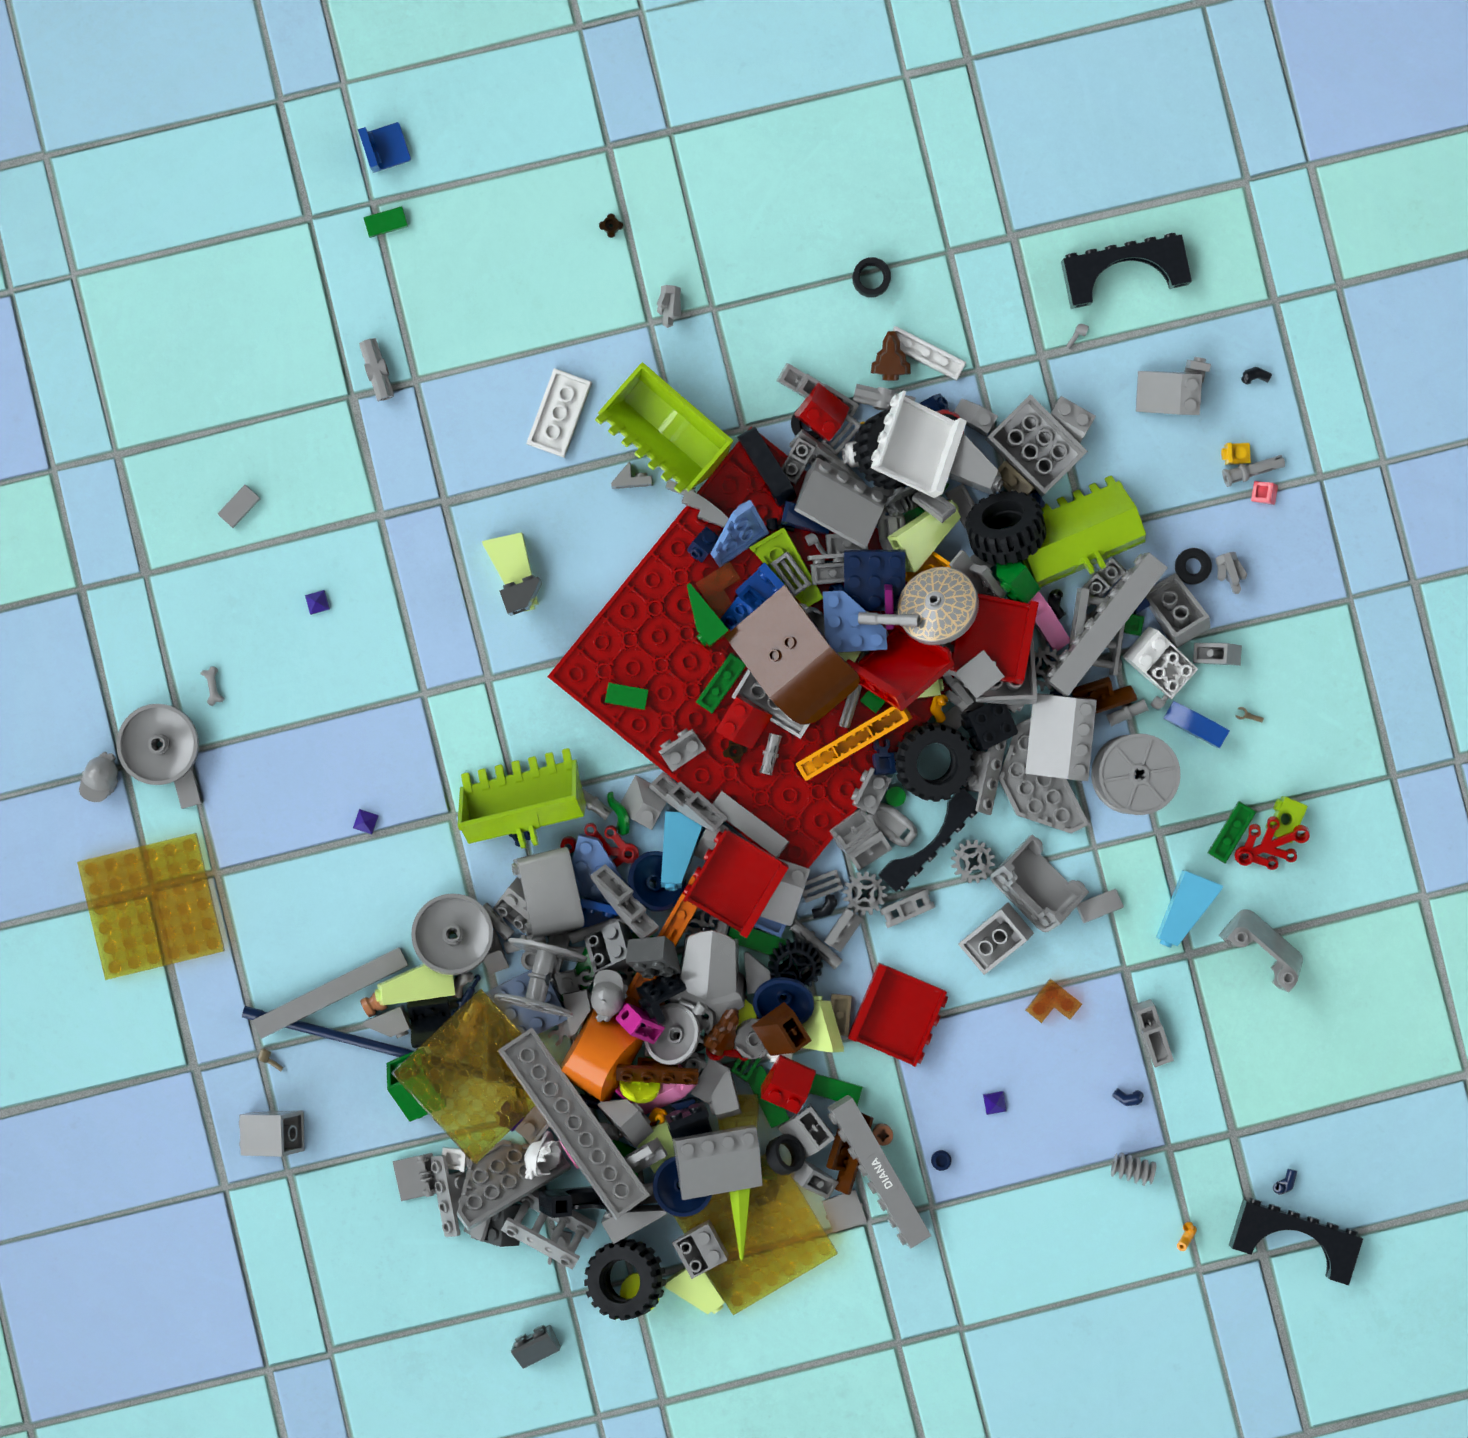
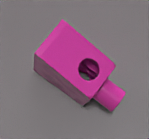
(630, 1019)

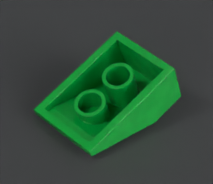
(708, 625)

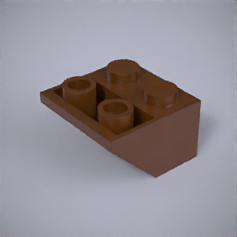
(781, 1031)

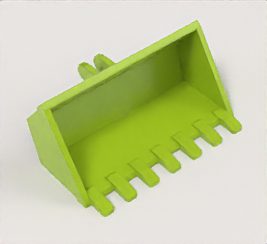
(665, 429)
(1086, 532)
(521, 799)

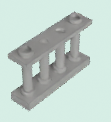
(1080, 617)
(577, 1222)

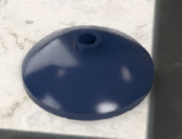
(646, 869)
(787, 990)
(669, 1194)

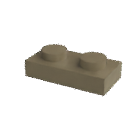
(1014, 480)
(841, 1007)

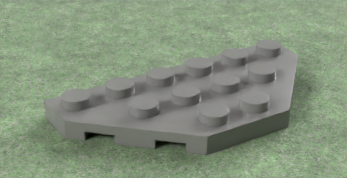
(1035, 796)
(499, 1182)

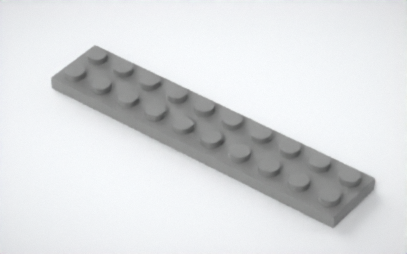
(573, 1123)

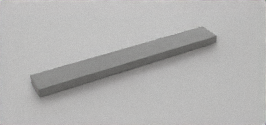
(330, 993)

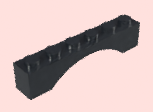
(900, 870)

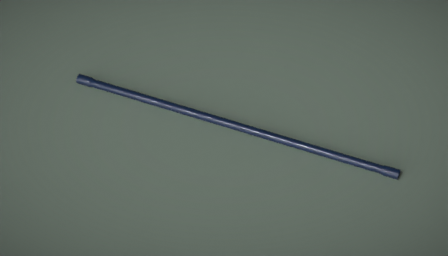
(253, 1013)

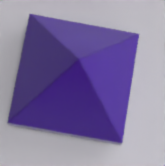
(317, 602)
(365, 821)
(994, 1102)

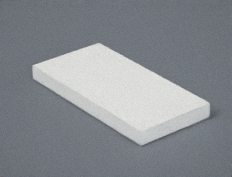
(559, 413)

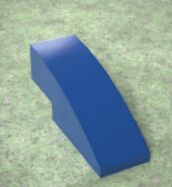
(1196, 724)

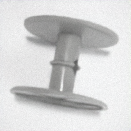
(1155, 774)
(540, 976)

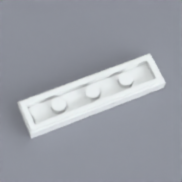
(929, 354)

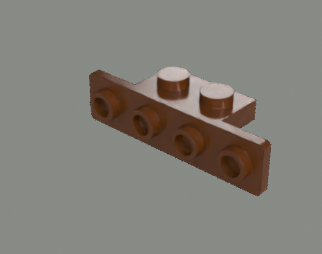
(1103, 692)
(650, 1070)
(843, 1162)

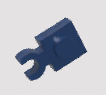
(882, 760)

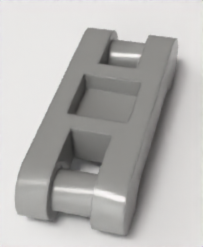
(907, 908)

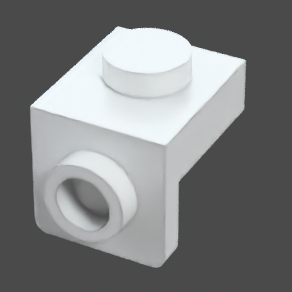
(455, 1158)

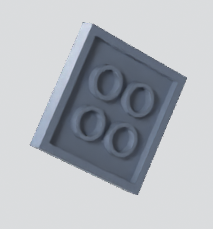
(525, 1018)

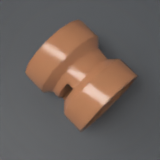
(370, 1005)

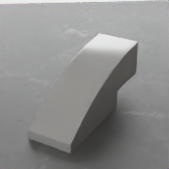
(1152, 1033)

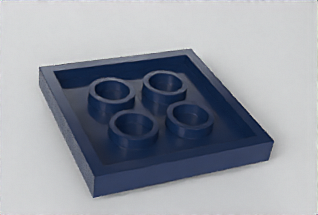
(868, 572)

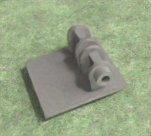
(414, 1177)

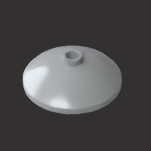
(668, 1048)

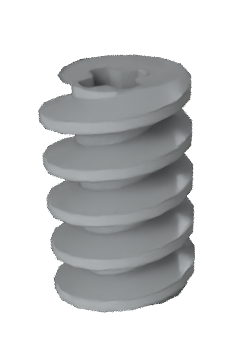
(1134, 1168)

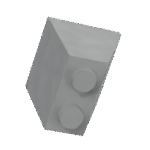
(974, 468)
(271, 1133)

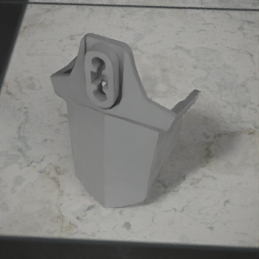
(711, 976)

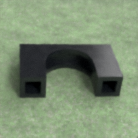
(561, 1202)

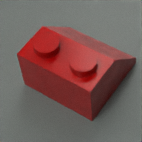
(822, 412)
(744, 722)
(787, 1084)

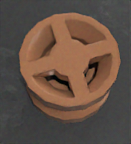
(883, 1130)

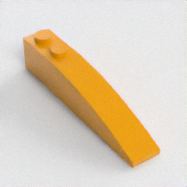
(852, 741)

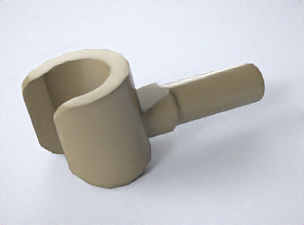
(1249, 716)
(264, 1057)

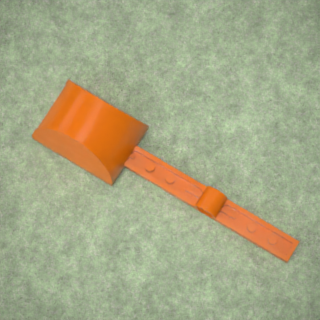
(604, 1045)

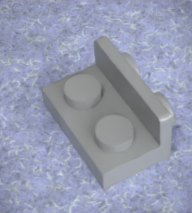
(682, 749)
(871, 791)
(843, 930)
(533, 1126)
(646, 1155)

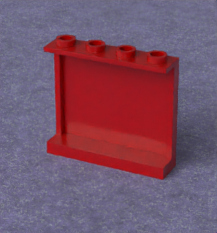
(1001, 630)
(903, 669)
(735, 881)
(898, 1014)

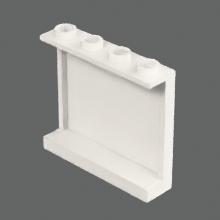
(917, 445)

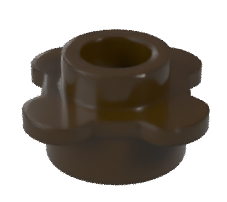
(617, 225)
(735, 756)

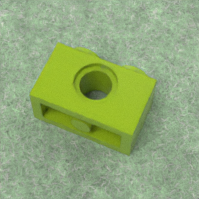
(1295, 812)

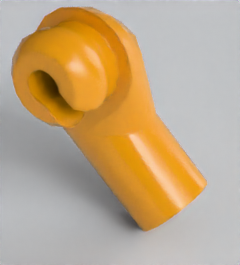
(937, 703)
(657, 1114)
(1187, 1236)

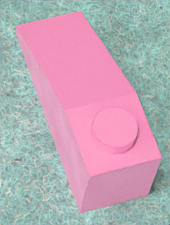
(1049, 625)
(667, 1094)

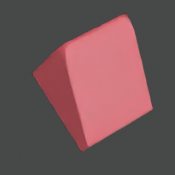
(1264, 492)

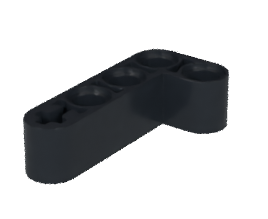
(767, 466)

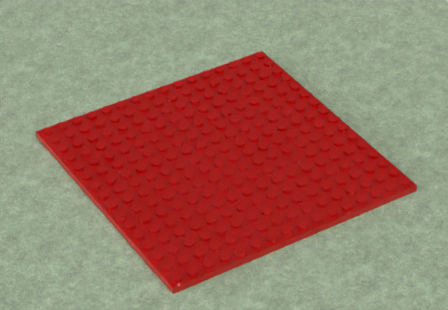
(651, 643)

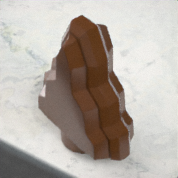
(891, 359)
(723, 1034)

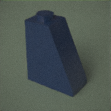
(799, 521)

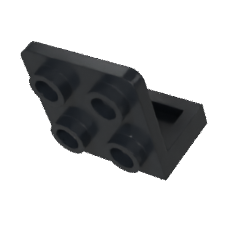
(988, 725)
(656, 992)
(427, 1017)
(688, 1121)

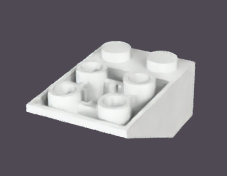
(1160, 662)

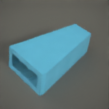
(679, 846)
(1186, 906)

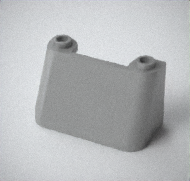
(1037, 886)
(549, 893)
(1248, 927)

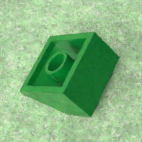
(1017, 581)

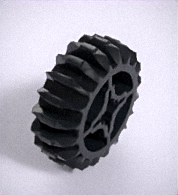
(809, 958)

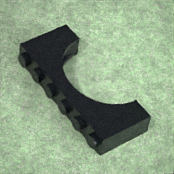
(1163, 254)
(1258, 1221)

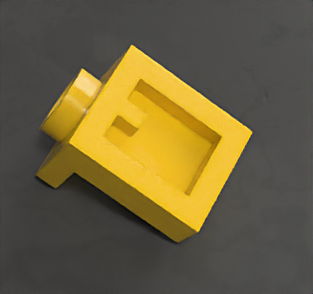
(1236, 453)

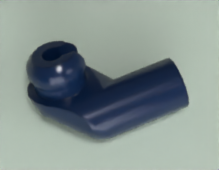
(1128, 1100)
(1287, 1184)

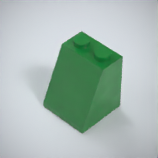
(402, 1097)

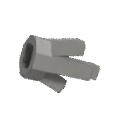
(669, 304)
(1231, 570)
(960, 695)

